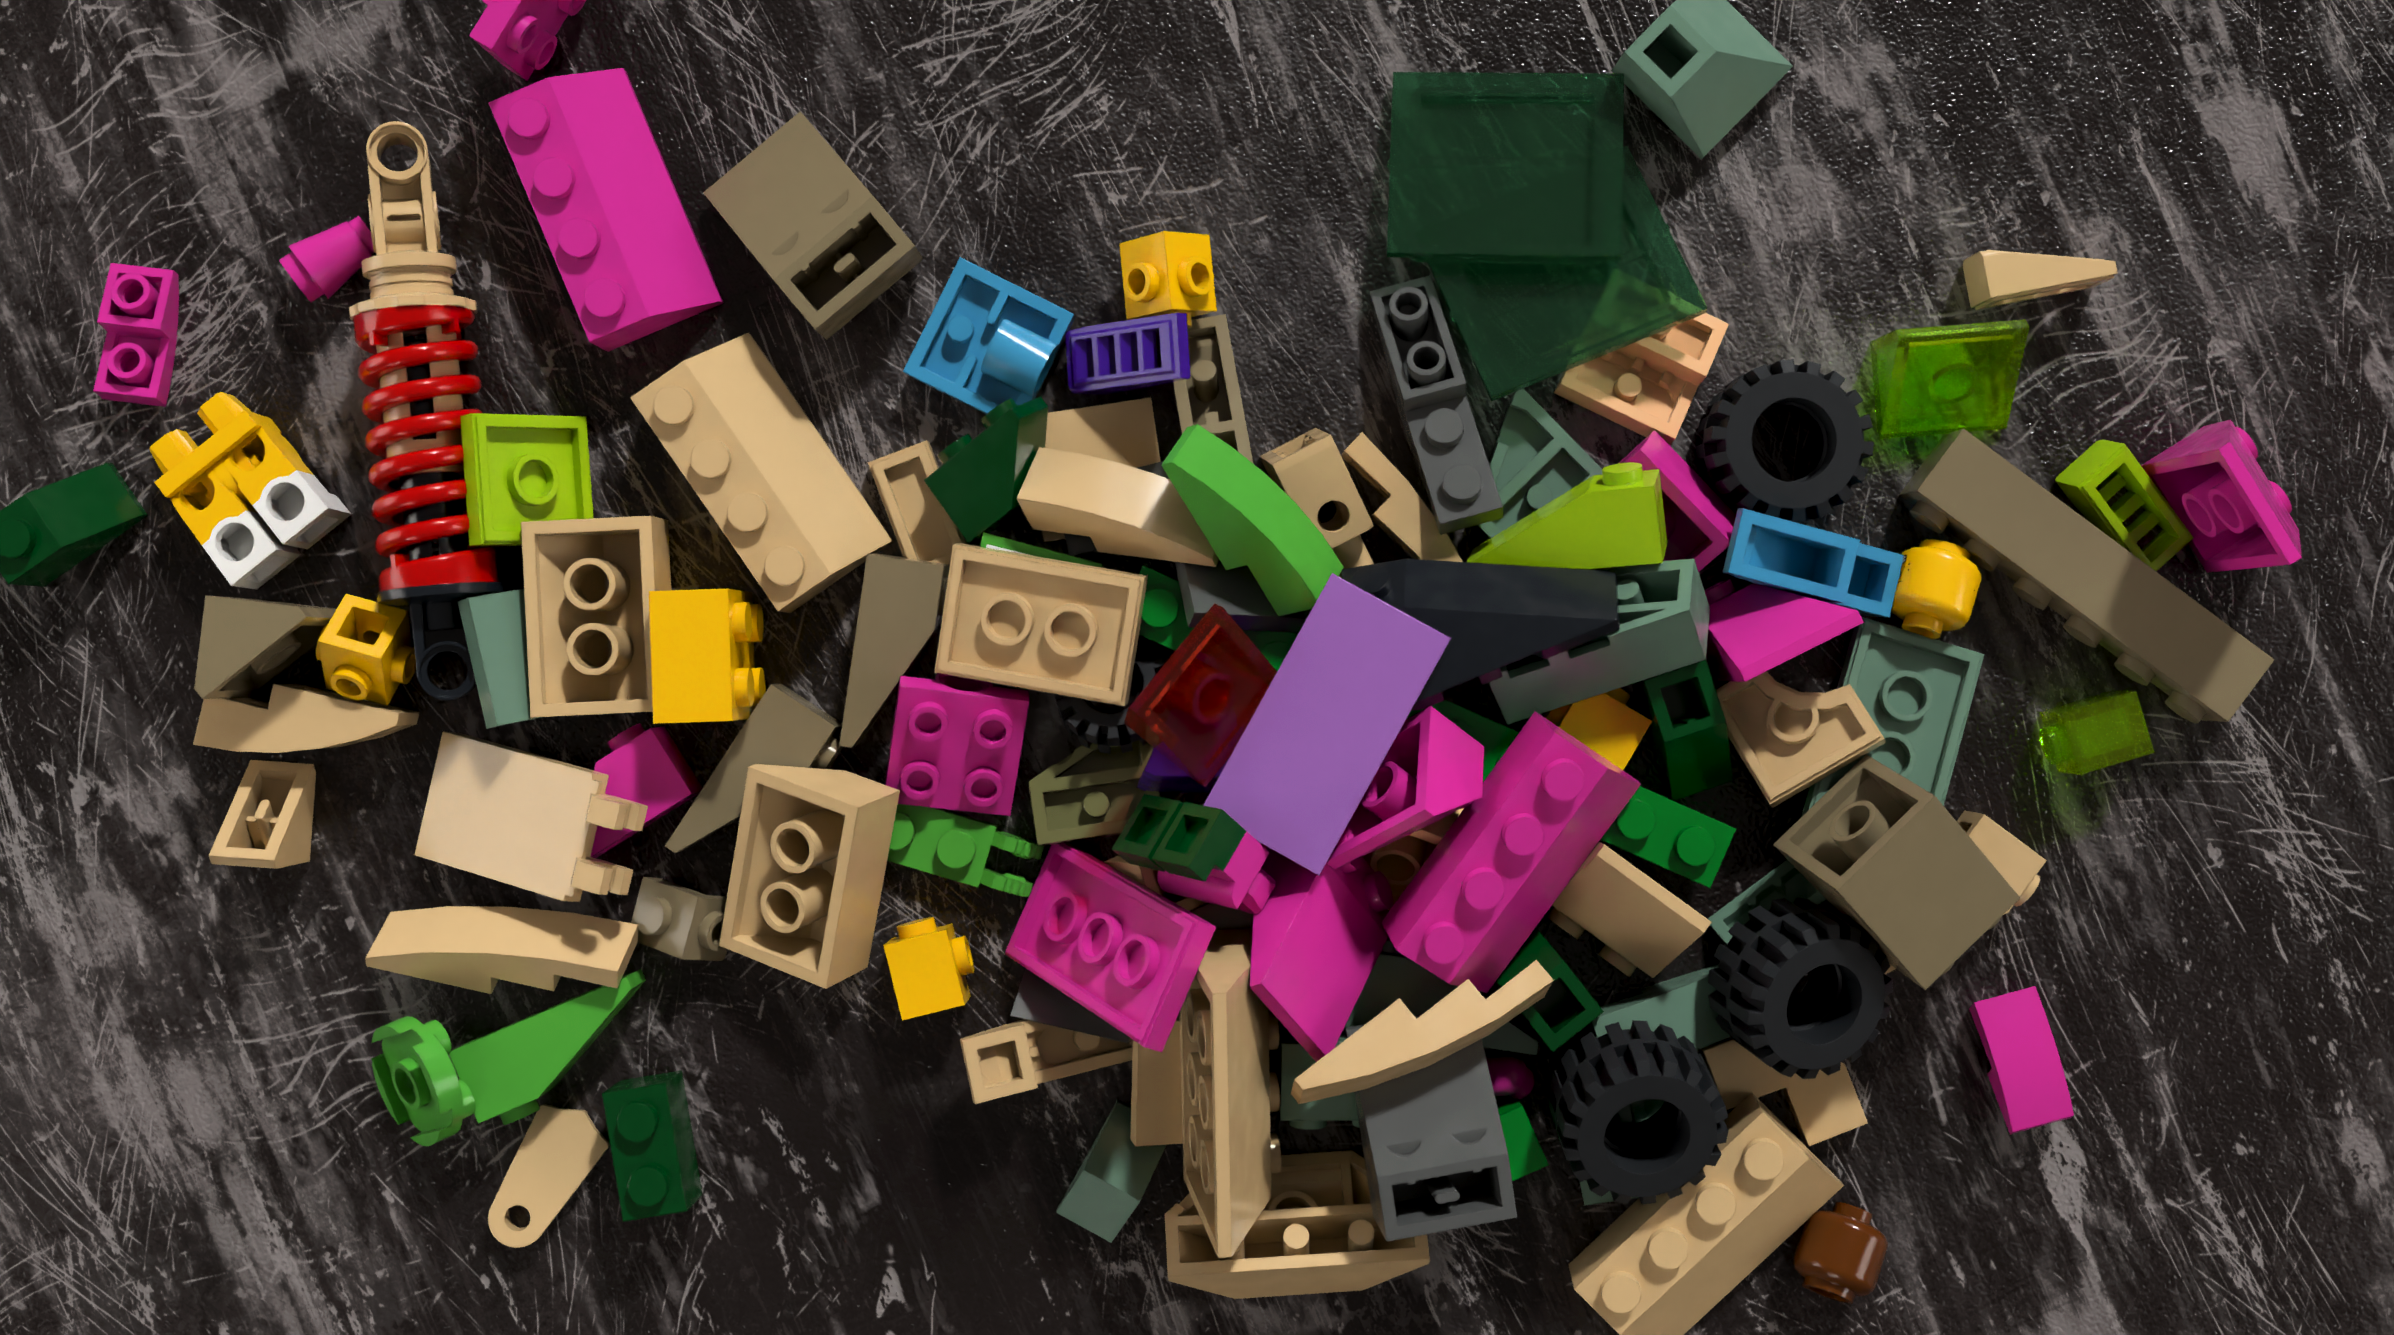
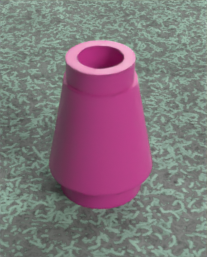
(328, 258)

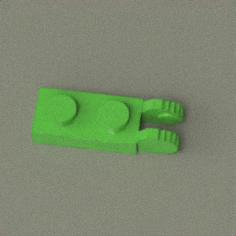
(957, 847)

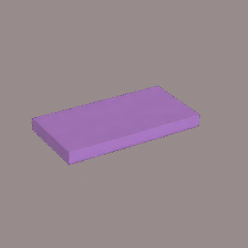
(1326, 723)

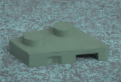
(1533, 462)

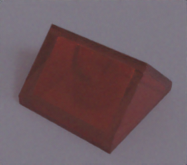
(1203, 696)

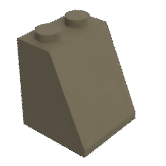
(1898, 869)

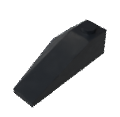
(1493, 612)

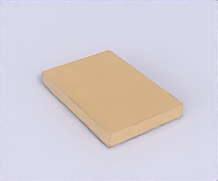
(1040, 624)

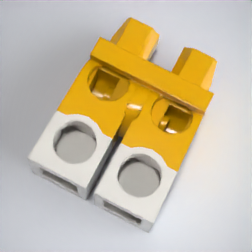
(245, 492)

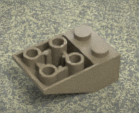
(813, 226)

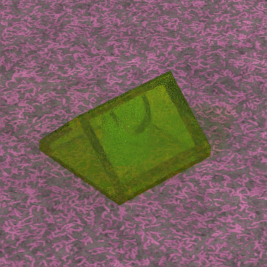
(1946, 377)

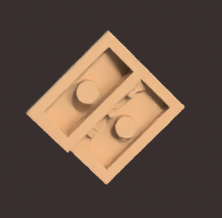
(1650, 380)

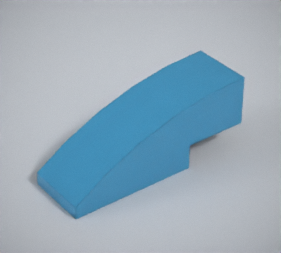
(1812, 563)

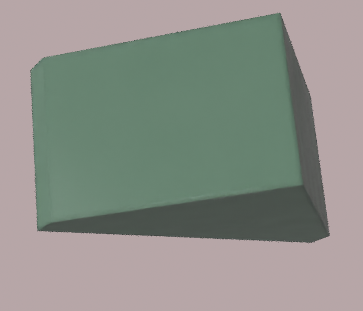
(1110, 1178)

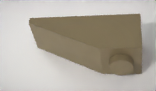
(1213, 391)
(894, 627)
(778, 732)

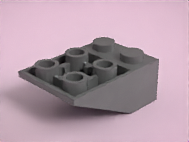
(1435, 1148)

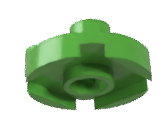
(420, 1079)

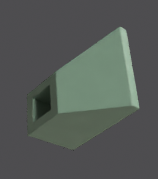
(1701, 70)

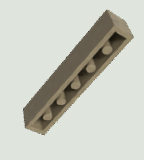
(2085, 579)

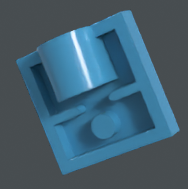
(988, 340)

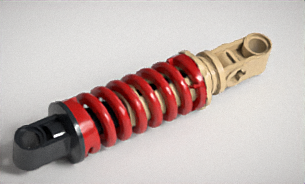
(418, 409)

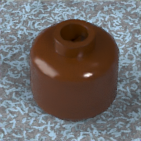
(1840, 1253)

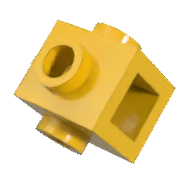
(1168, 275)
(366, 650)

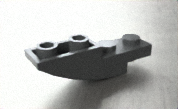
(1435, 405)

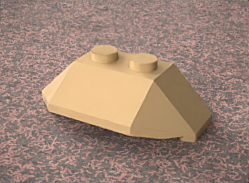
(1306, 1240)

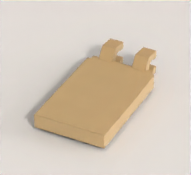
(523, 819)

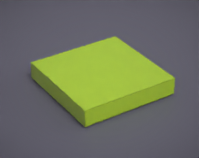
(523, 473)

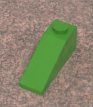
(534, 1054)

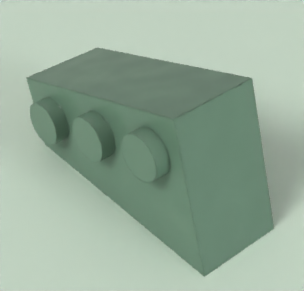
(1659, 631)

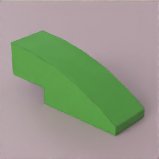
(1251, 520)

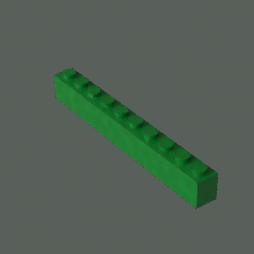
(1645, 827)

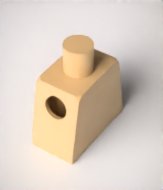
(1314, 474)

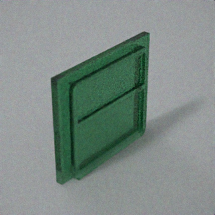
(1506, 167)
(1551, 317)

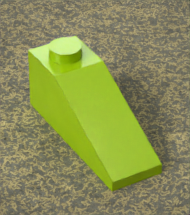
(1595, 525)

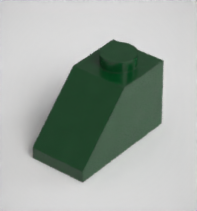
(64, 524)

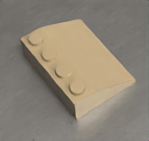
(1228, 1092)

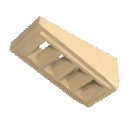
(2013, 277)

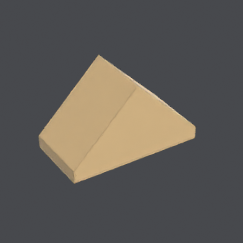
(269, 817)

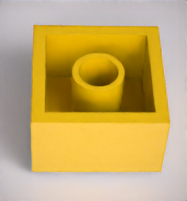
(704, 655)

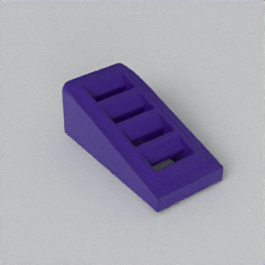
(1124, 354)

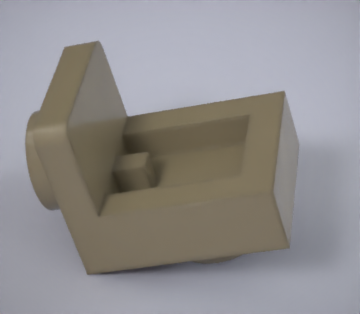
(679, 920)

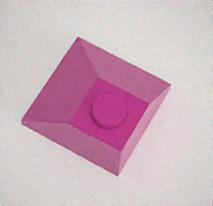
(1764, 627)
(1421, 780)

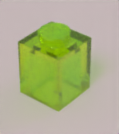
(2095, 732)

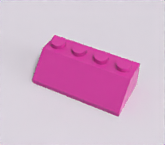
(606, 205)
(1508, 856)

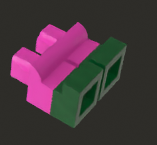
(1197, 853)

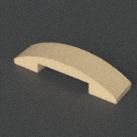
(1032, 1053)

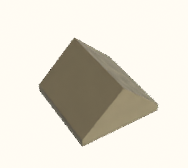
(252, 643)

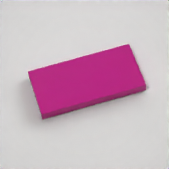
(1110, 944)

